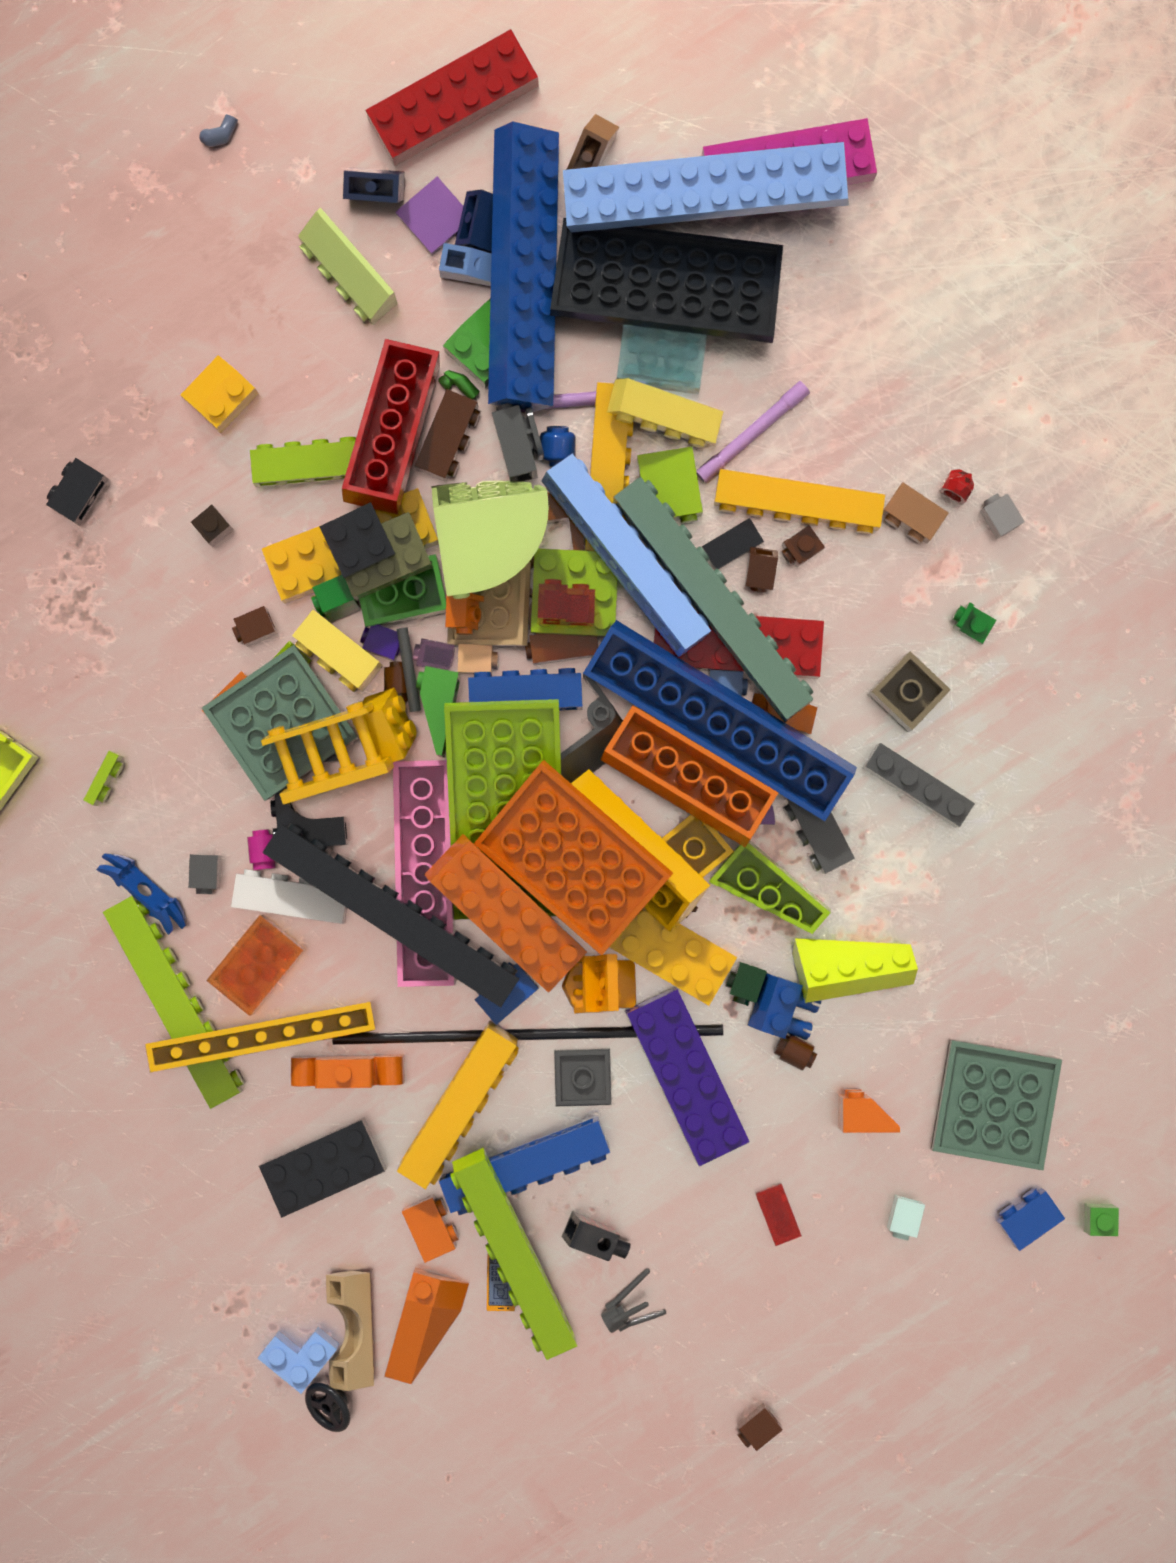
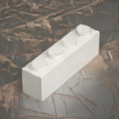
(285, 897)

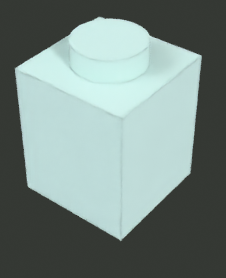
(905, 1217)

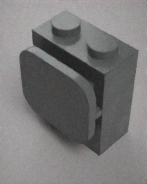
(518, 441)

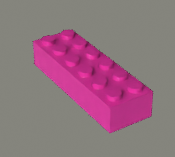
(854, 134)

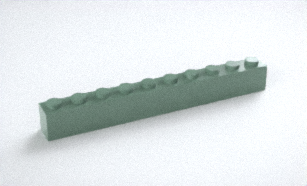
(713, 599)

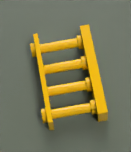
(347, 773)

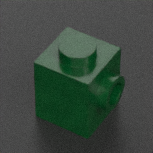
(745, 983)

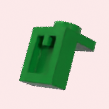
(973, 623)

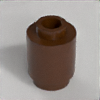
(395, 679)
(795, 1052)

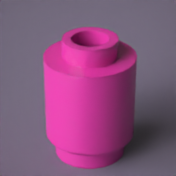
(256, 846)

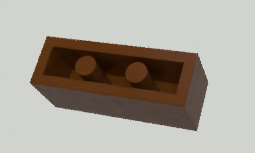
(447, 436)

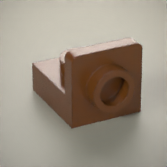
(801, 546)

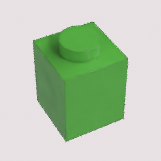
(1101, 1219)

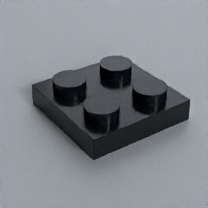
(357, 540)

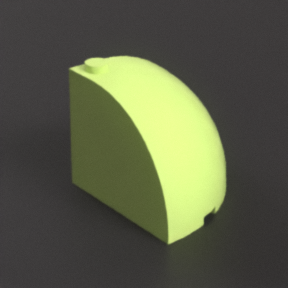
(487, 531)

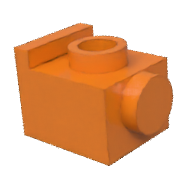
(463, 613)

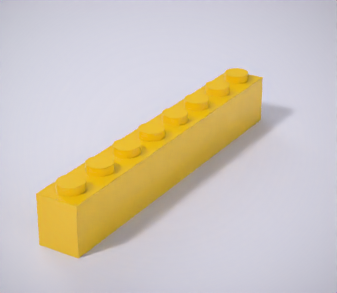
(259, 1037)

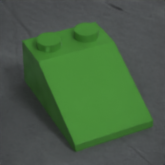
(471, 345)
(408, 599)
(436, 688)

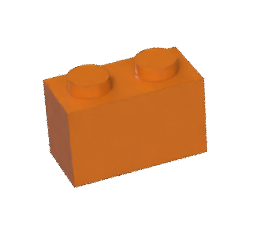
(430, 1228)

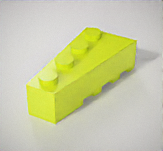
(851, 967)

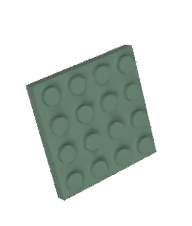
(274, 696)
(996, 1105)

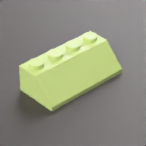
(346, 267)

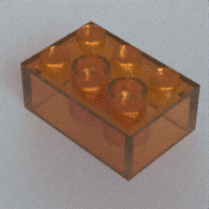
(256, 965)

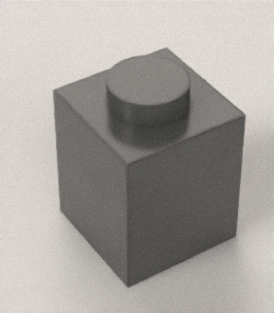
(204, 873)

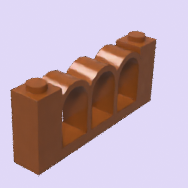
(555, 647)

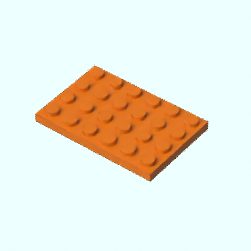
(573, 857)

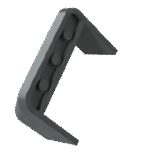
(589, 749)

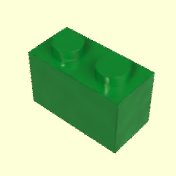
(334, 599)

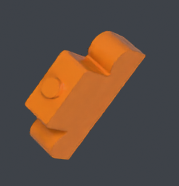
(347, 1071)

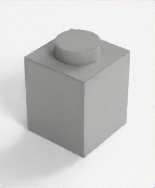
(1001, 515)

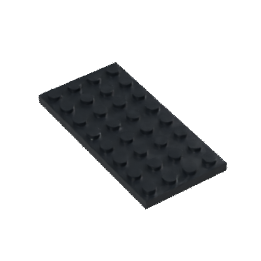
(669, 281)

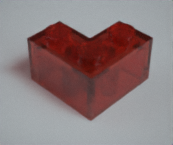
(565, 605)

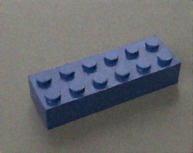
(539, 1160)

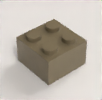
(909, 691)

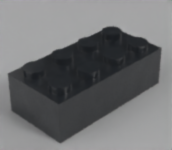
(322, 1167)

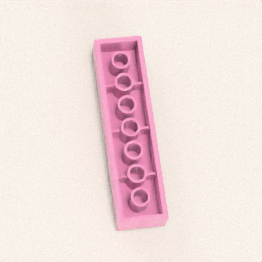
(420, 840)

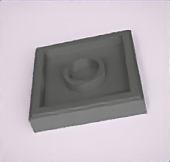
(582, 1077)

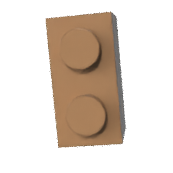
(914, 513)

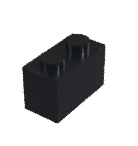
(76, 491)

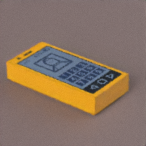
(497, 1292)

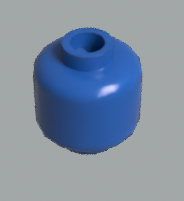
(557, 444)

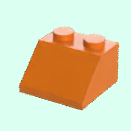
(862, 1114)

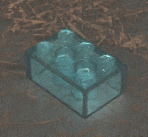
(662, 358)

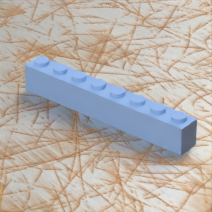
(626, 555)

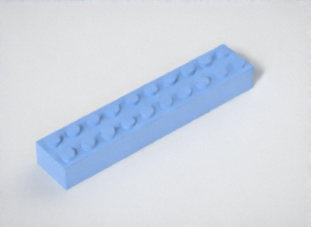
(706, 187)

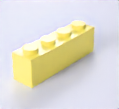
(664, 412)

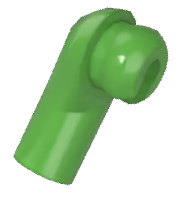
(459, 380)

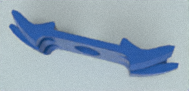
(158, 903)

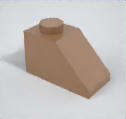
(593, 143)

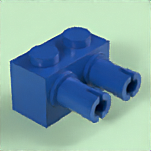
(776, 1008)

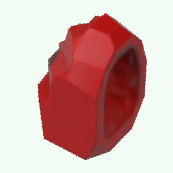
(958, 486)

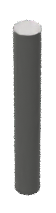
(408, 669)

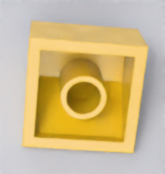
(219, 393)

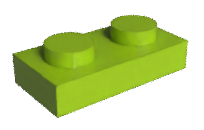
(99, 788)

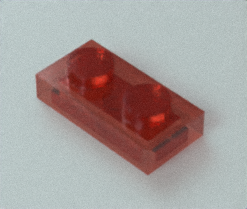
(778, 1214)

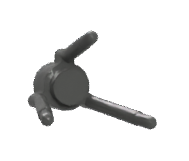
(618, 1318)

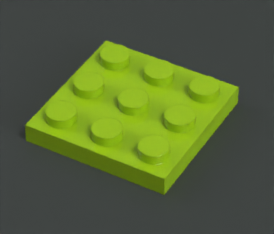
(576, 568)

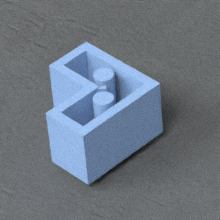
(297, 1364)

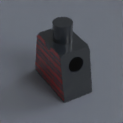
(584, 1233)

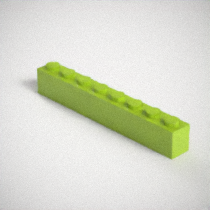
(170, 994)
(514, 1254)

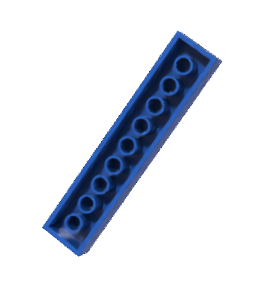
(523, 266)
(720, 720)

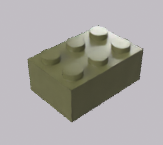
(409, 559)

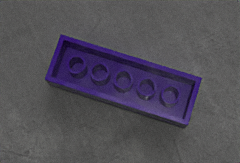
(687, 1076)

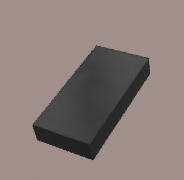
(733, 544)

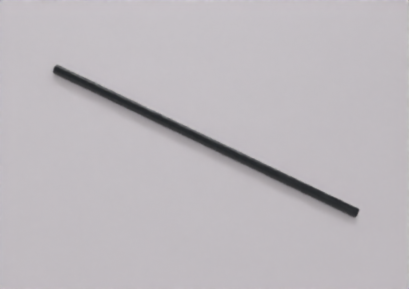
(521, 1034)

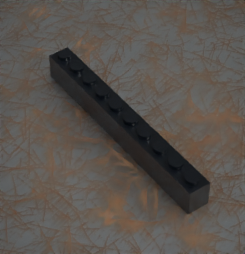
(392, 915)

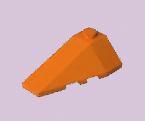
(427, 1315)

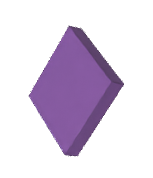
(432, 215)

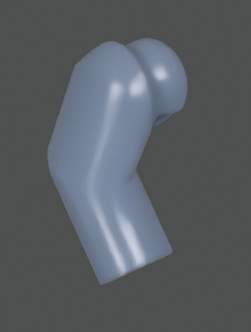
(219, 135)

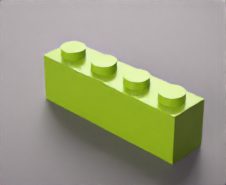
(300, 462)

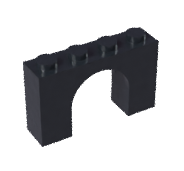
(326, 830)

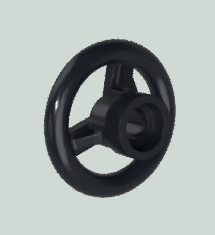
(330, 1404)

